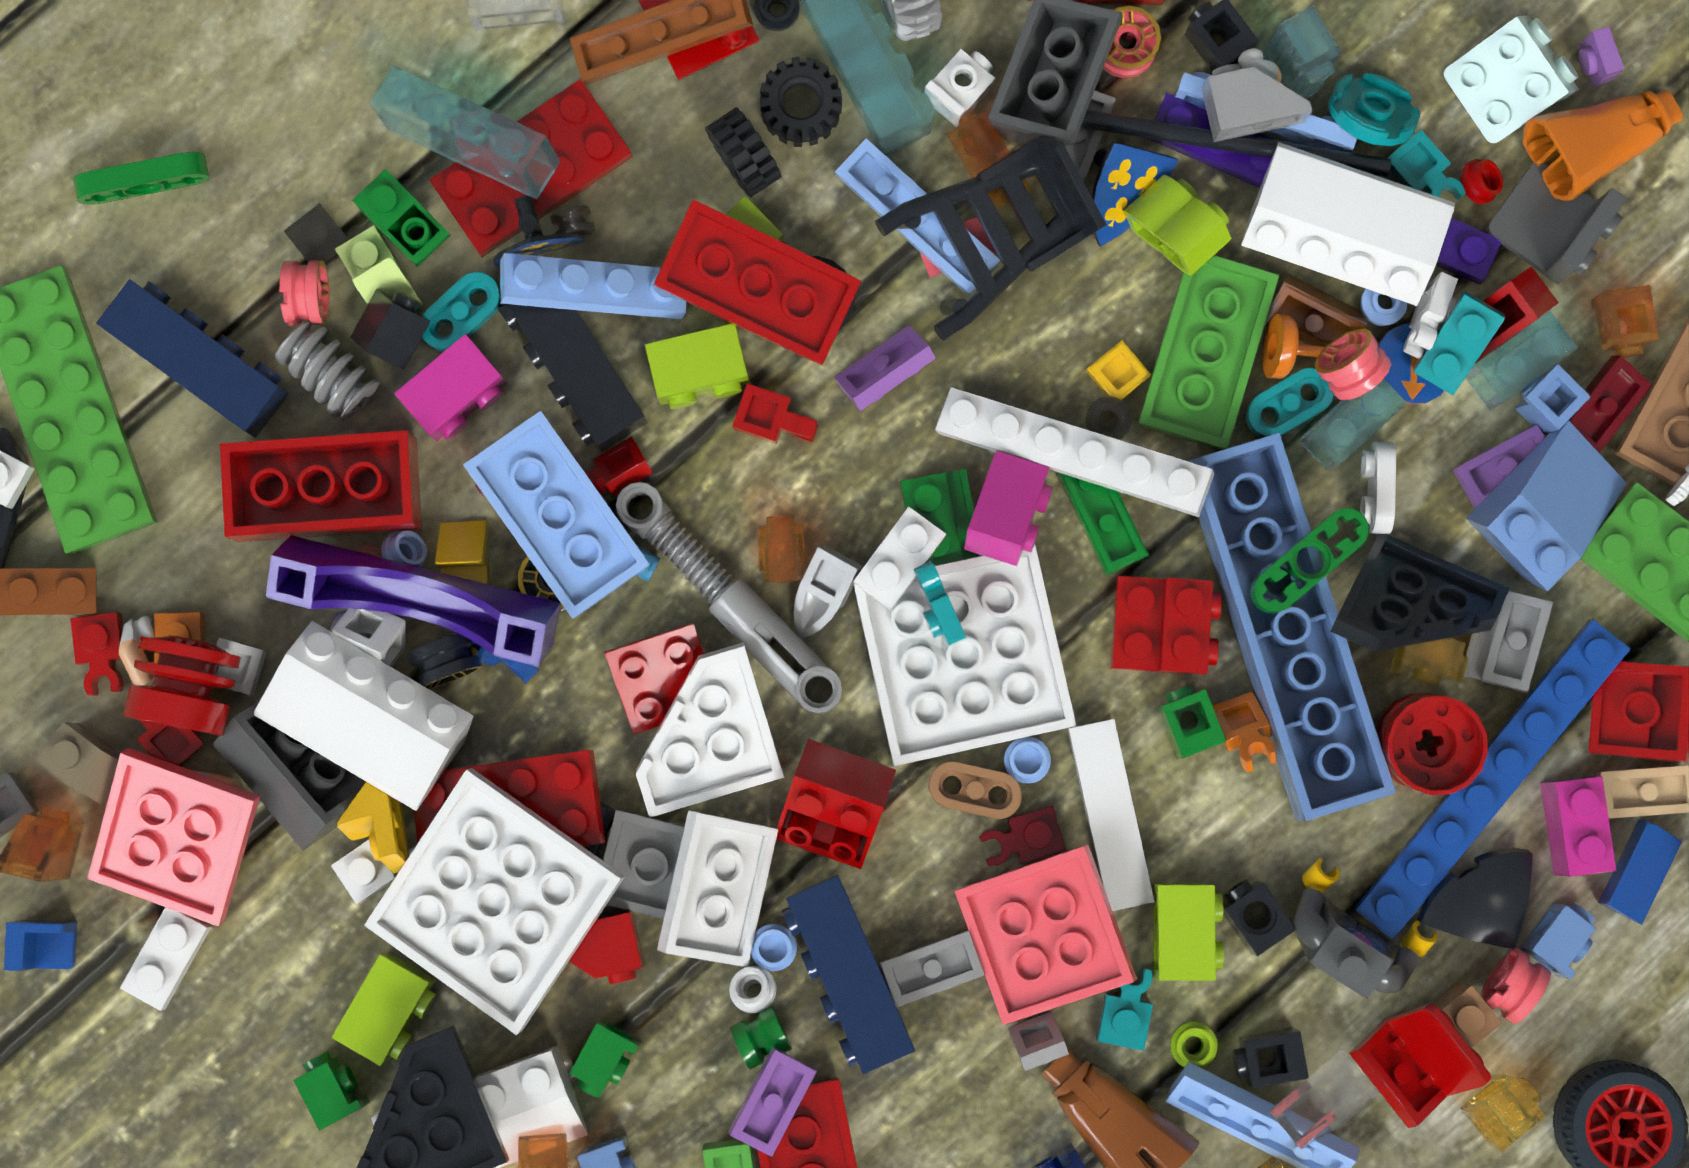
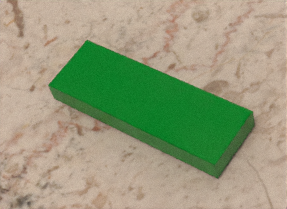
(1104, 523)

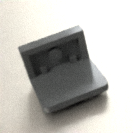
(1552, 232)

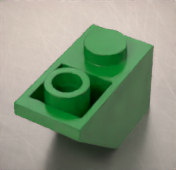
(401, 218)

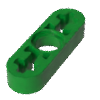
(141, 178)
(1327, 528)

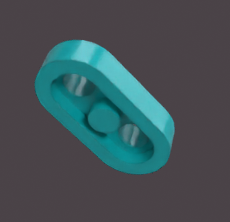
(457, 308)
(1288, 403)

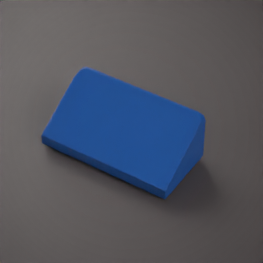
(1640, 871)

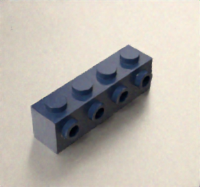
(192, 358)
(850, 975)

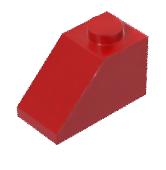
(1522, 302)
(611, 949)

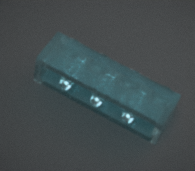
(872, 71)
(465, 132)

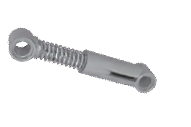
(731, 602)

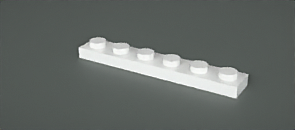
(1076, 451)

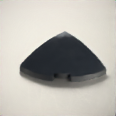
(1485, 900)

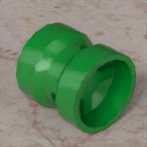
(759, 1037)

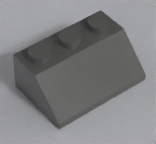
(1054, 71)
(293, 781)

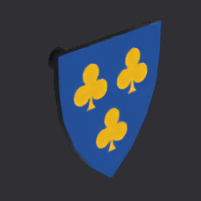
(1121, 179)
(534, 241)

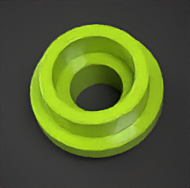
(1208, 1044)

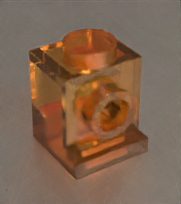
(1636, 309)

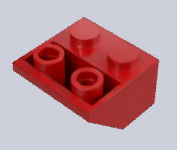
(834, 803)

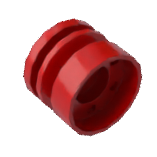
(182, 685)
(1451, 759)

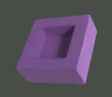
(1600, 57)

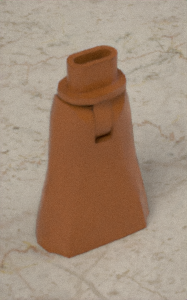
(1114, 1120)

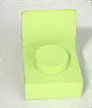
(374, 266)

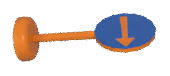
(1283, 346)

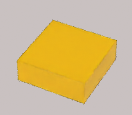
(1118, 371)

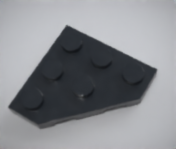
(1415, 599)
(434, 1112)

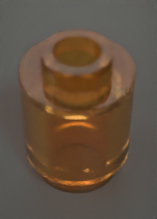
(781, 549)

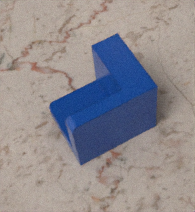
(40, 945)

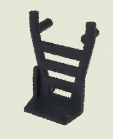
(1065, 189)

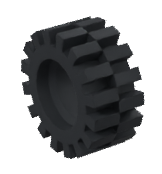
(795, 75)
(743, 152)

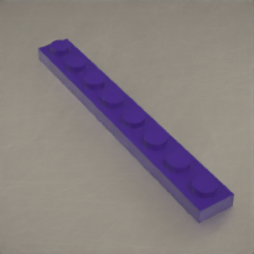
(1464, 249)

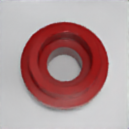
(1481, 180)

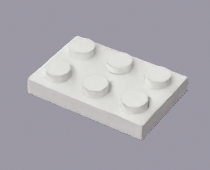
(717, 889)

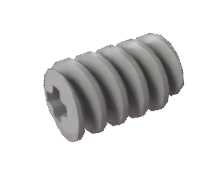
(325, 372)

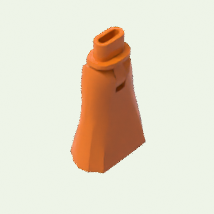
(1597, 139)

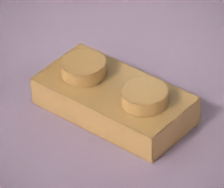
(1646, 791)

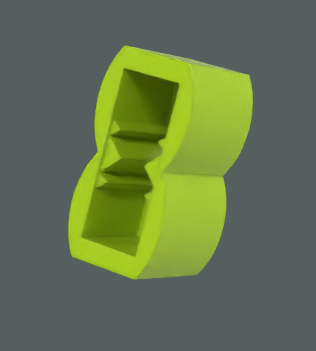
(1179, 223)

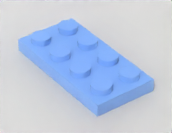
(556, 515)

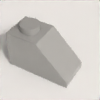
(1249, 103)

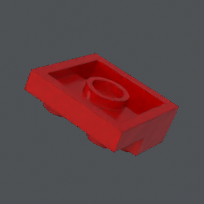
(1164, 625)
(1642, 713)

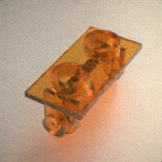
(979, 147)

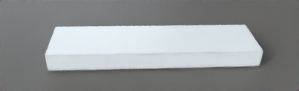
(1111, 814)

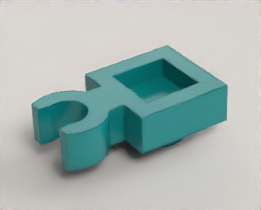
(1421, 166)
(941, 617)
(1125, 1017)

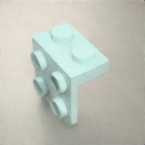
(1511, 78)

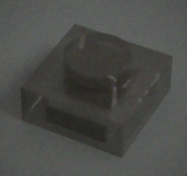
(316, 234)

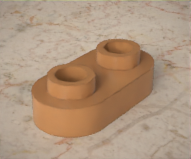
(974, 790)

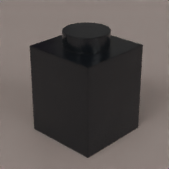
(391, 327)

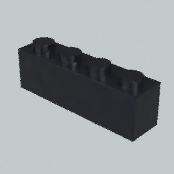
(579, 372)

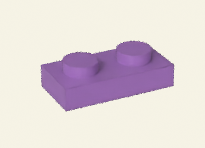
(885, 368)
(1489, 469)
(772, 1101)

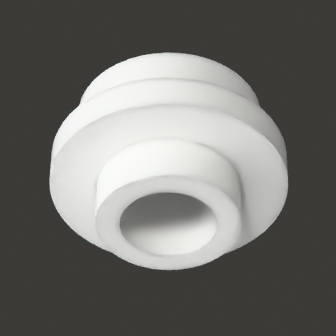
(743, 980)

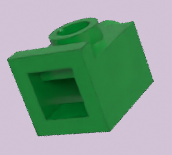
(1206, 730)
(603, 1058)
(329, 1090)

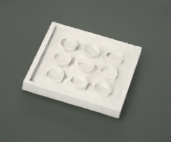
(982, 689)
(494, 901)

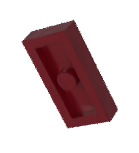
(1613, 397)

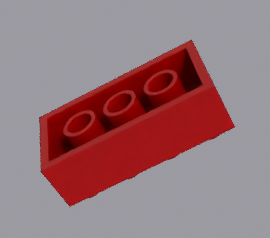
(320, 486)

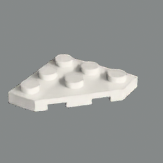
(710, 738)

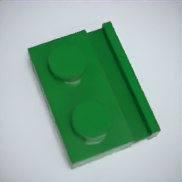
(948, 505)

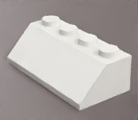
(1348, 224)
(364, 715)
(531, 1099)

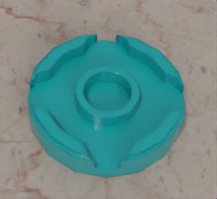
(1373, 109)

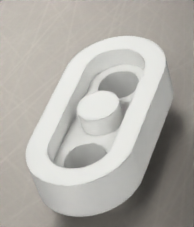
(1380, 469)

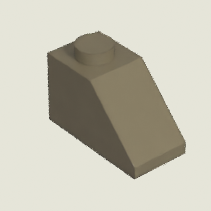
(81, 761)

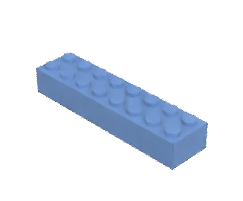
(1293, 660)

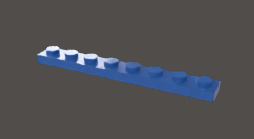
(1509, 760)

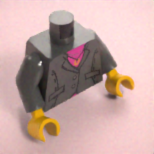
(1348, 947)

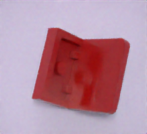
(1419, 1062)

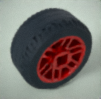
(1613, 1091)

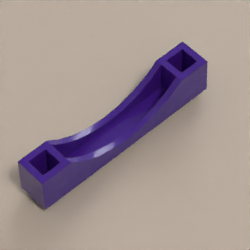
(336, 577)

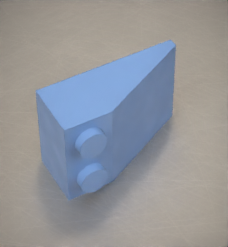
(1549, 507)

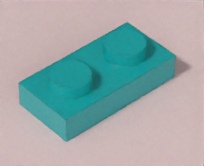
(1459, 343)

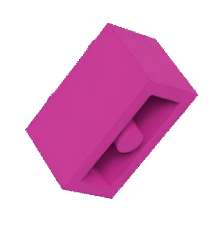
(452, 389)
(1007, 508)
(1578, 826)

